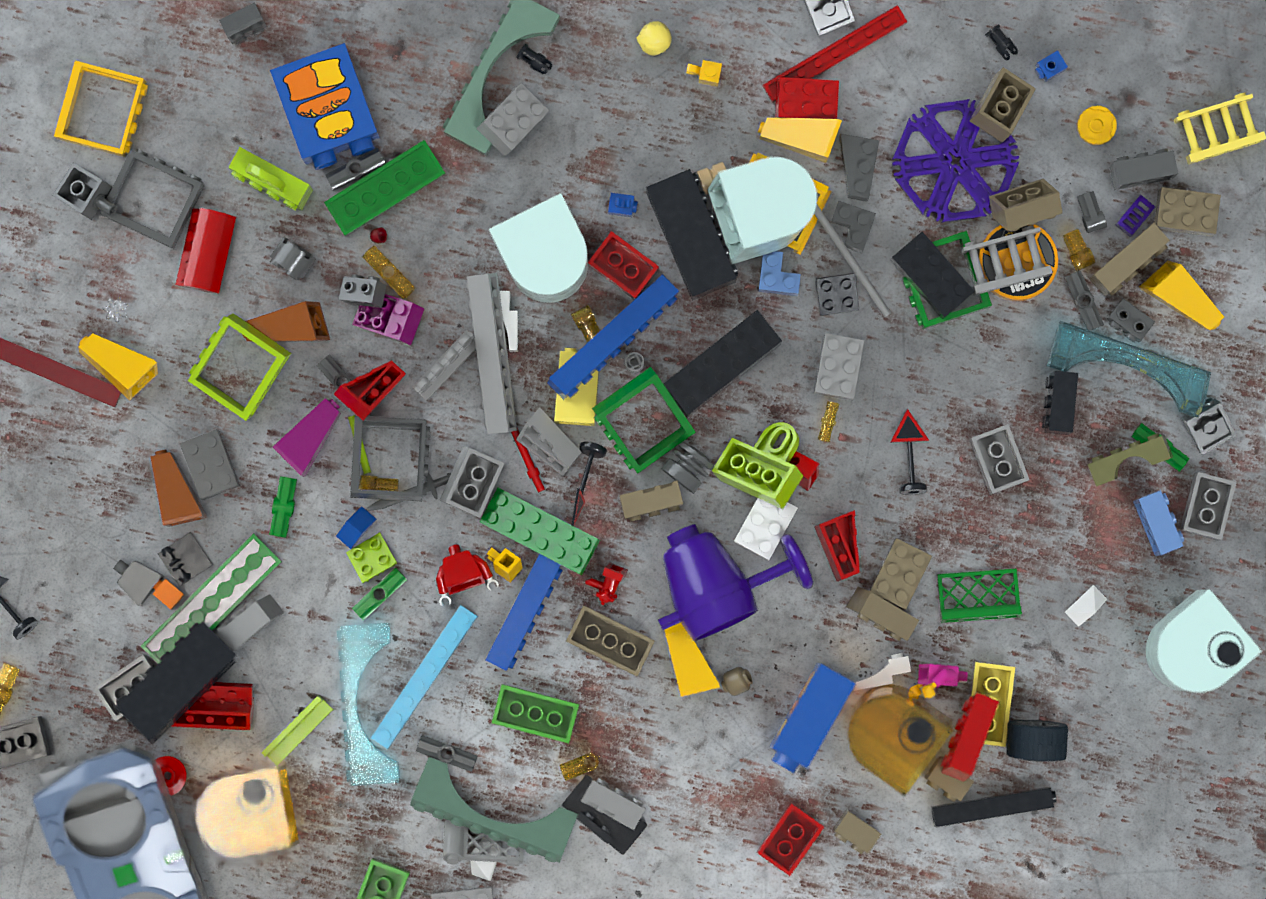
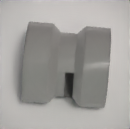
(634, 362)

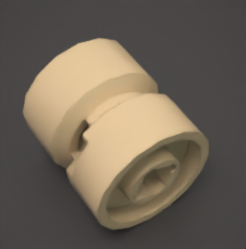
(706, 175)

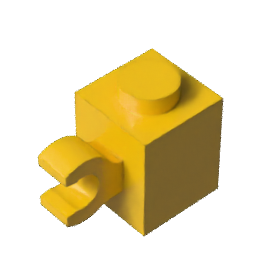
(708, 72)
(505, 564)

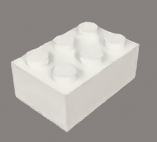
(764, 527)

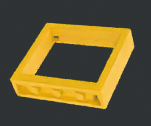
(70, 100)

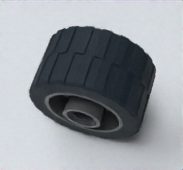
(1037, 740)

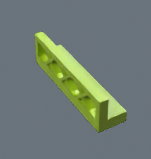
(297, 730)

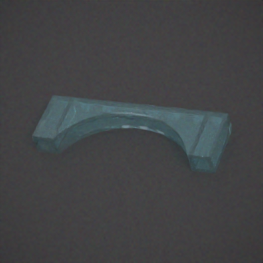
(1182, 381)
(365, 761)

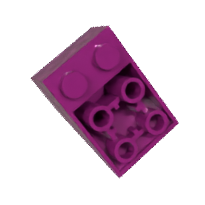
(395, 320)

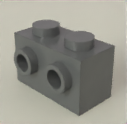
(362, 291)
(1130, 321)

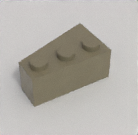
(651, 501)
(882, 614)

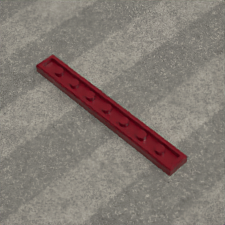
(59, 373)

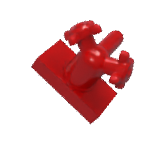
(613, 576)

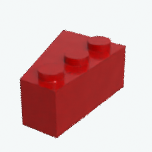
(369, 390)
(840, 545)

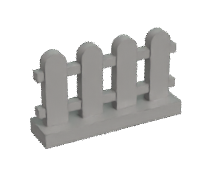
(445, 365)

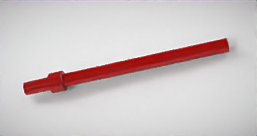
(532, 472)

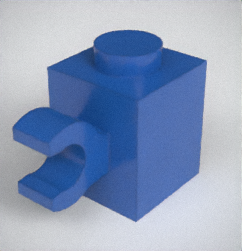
(622, 205)

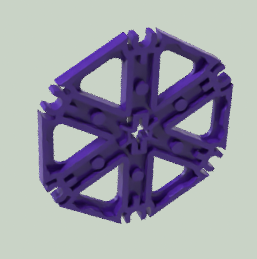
(937, 164)

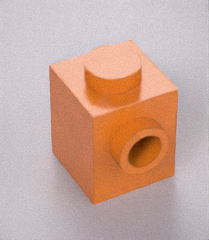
(167, 593)

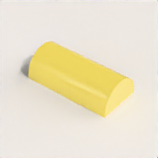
(996, 683)

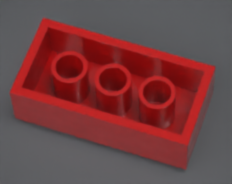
(970, 736)

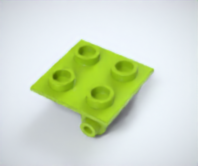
(371, 558)

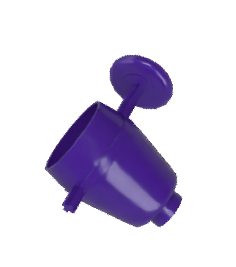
(710, 586)

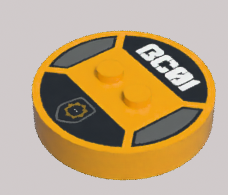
(1028, 289)

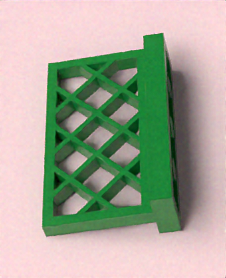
(983, 612)

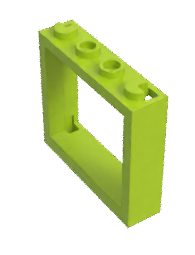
(257, 337)

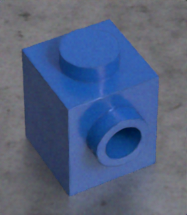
(1050, 66)

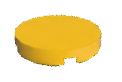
(1096, 125)

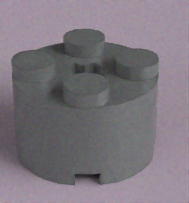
(292, 258)

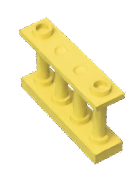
(1215, 147)

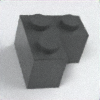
(857, 220)

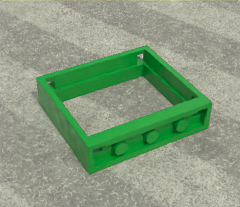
(915, 299)
(623, 395)

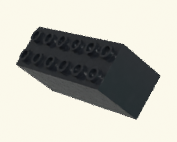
(692, 234)
(722, 363)
(176, 682)

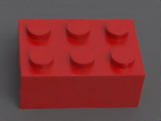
(806, 98)
(623, 265)
(790, 839)

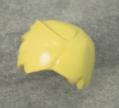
(654, 38)

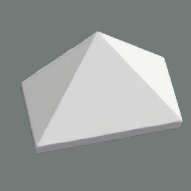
(1086, 606)
(482, 868)

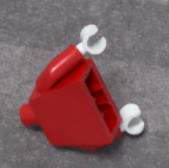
(461, 572)

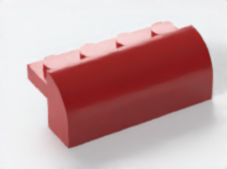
(205, 250)
(221, 708)

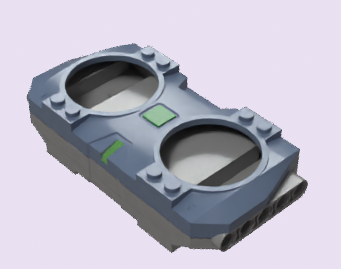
(116, 827)

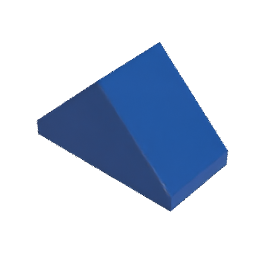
(355, 527)

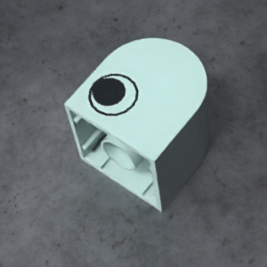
(1198, 645)

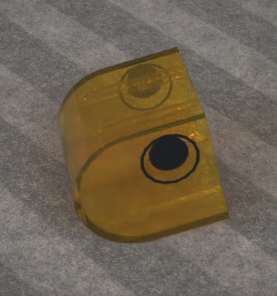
(896, 734)
(248, 813)

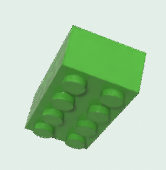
(535, 713)
(383, 881)

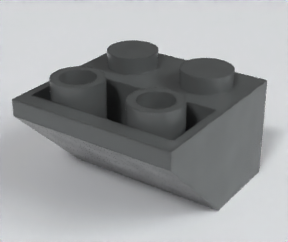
(243, 24)

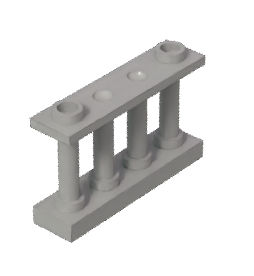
(1020, 275)

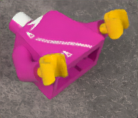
(935, 676)

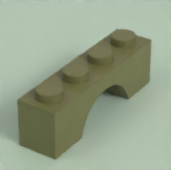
(1106, 469)

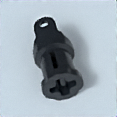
(1002, 42)
(535, 60)

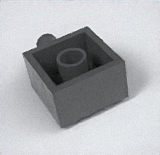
(84, 192)

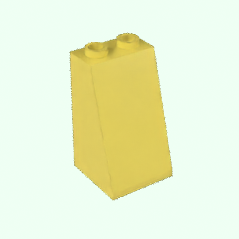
(579, 407)

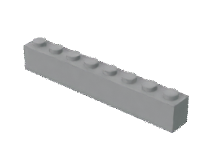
(491, 353)

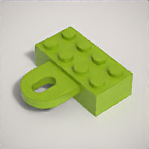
(270, 178)
(760, 468)

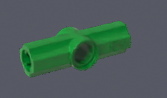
(1179, 459)
(283, 507)
(389, 584)

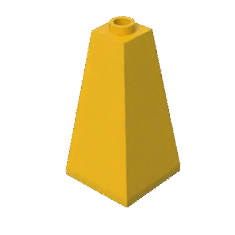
(802, 135)
(1180, 292)
(118, 364)
(689, 665)

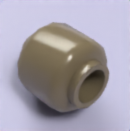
(736, 681)

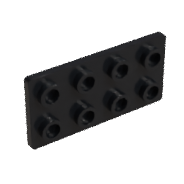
(602, 825)

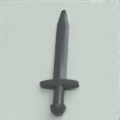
(431, 486)

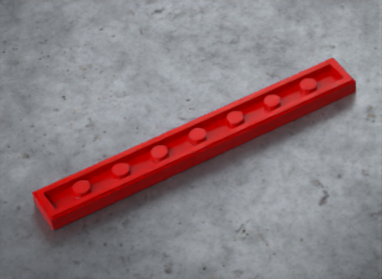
(841, 49)

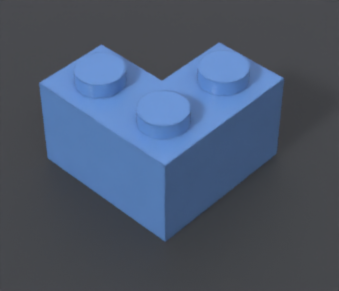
(774, 280)

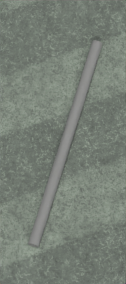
(851, 261)

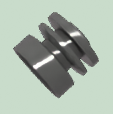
(688, 467)

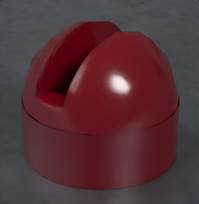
(378, 235)

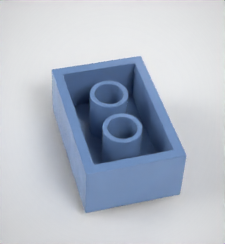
(1159, 523)

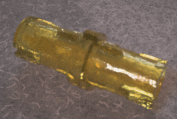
(828, 421)

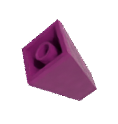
(307, 438)

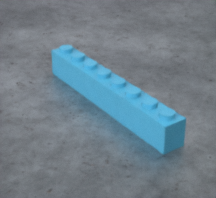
(424, 677)

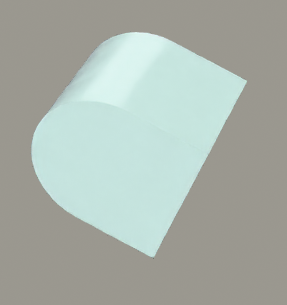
(762, 206)
(543, 251)

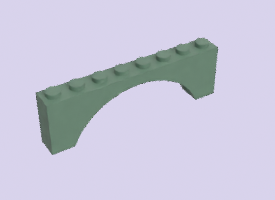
(523, 21)
(541, 837)

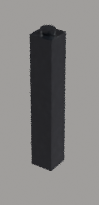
(993, 806)

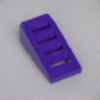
(1126, 228)

